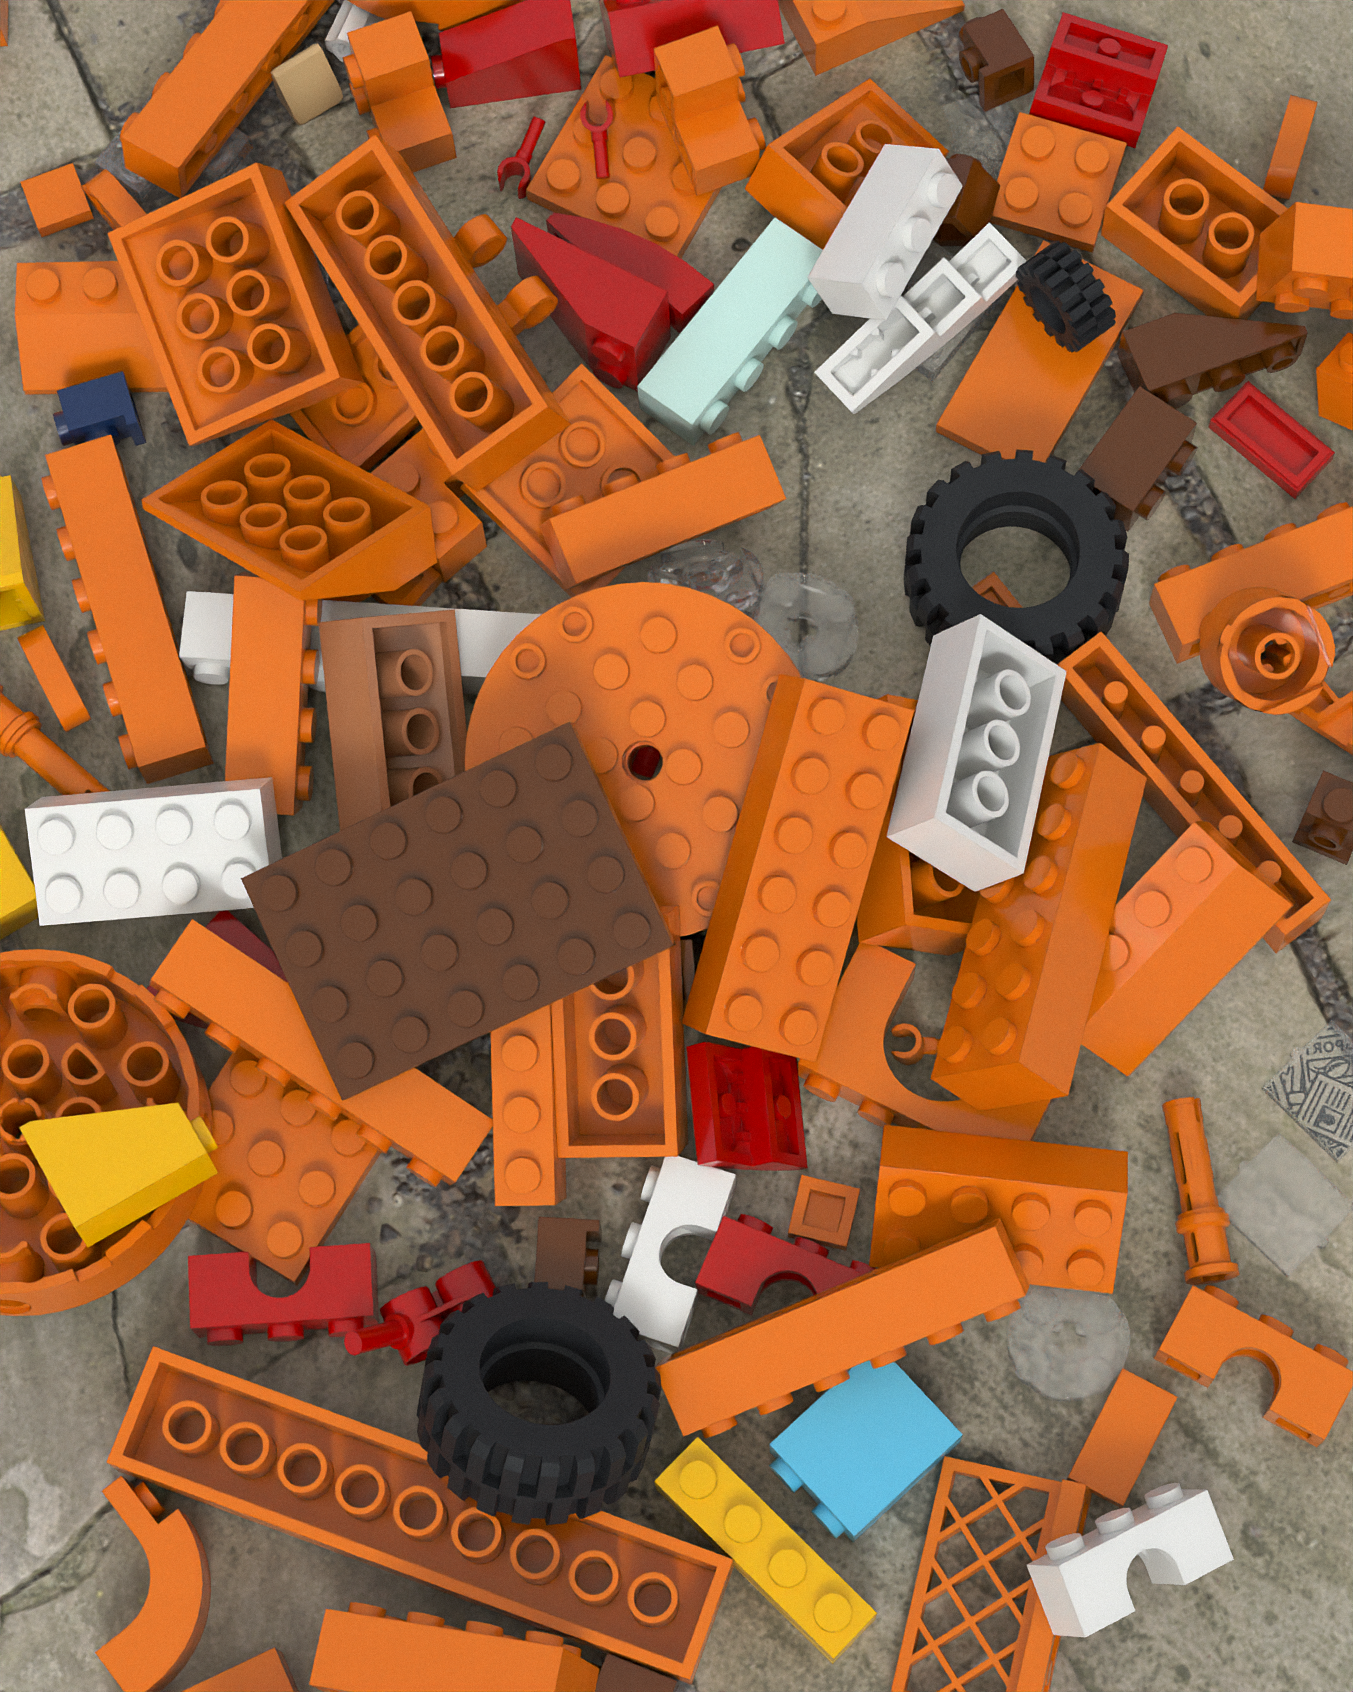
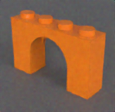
(856, 1069)

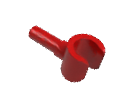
(599, 137)
(520, 162)

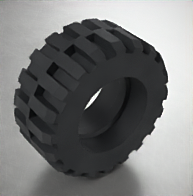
(1029, 497)
(523, 1464)

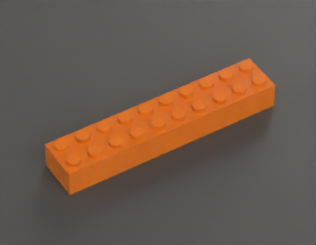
(386, 1507)

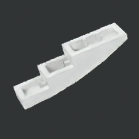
(922, 320)

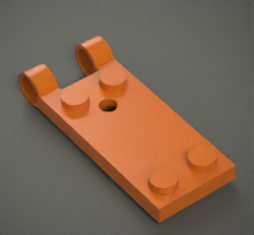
(374, 415)

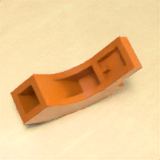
(178, 1598)

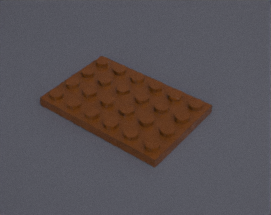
(458, 911)

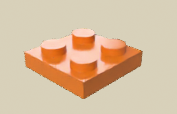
(1057, 181)

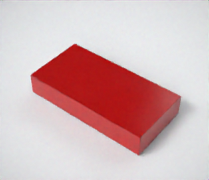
(1271, 439)

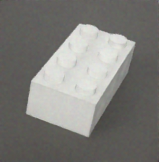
(977, 754)
(150, 850)

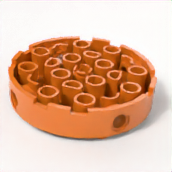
(639, 673)
(74, 1046)

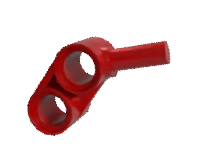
(416, 1315)

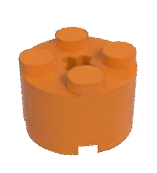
(1295, 662)

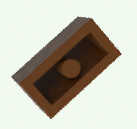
(1139, 454)

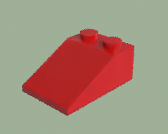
(602, 310)

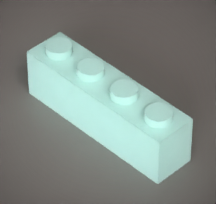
(732, 334)

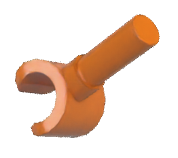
(923, 1045)

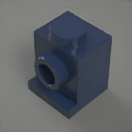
(98, 410)

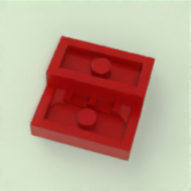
(1098, 79)
(746, 1108)

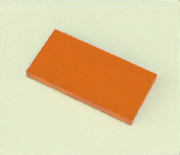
(1027, 385)

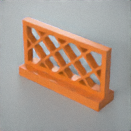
(1036, 1645)

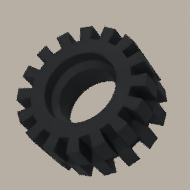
(1065, 296)

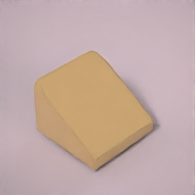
(306, 85)

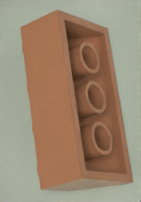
(392, 708)

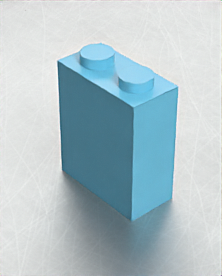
(862, 1447)

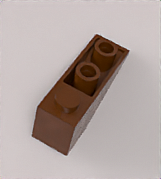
(1201, 352)

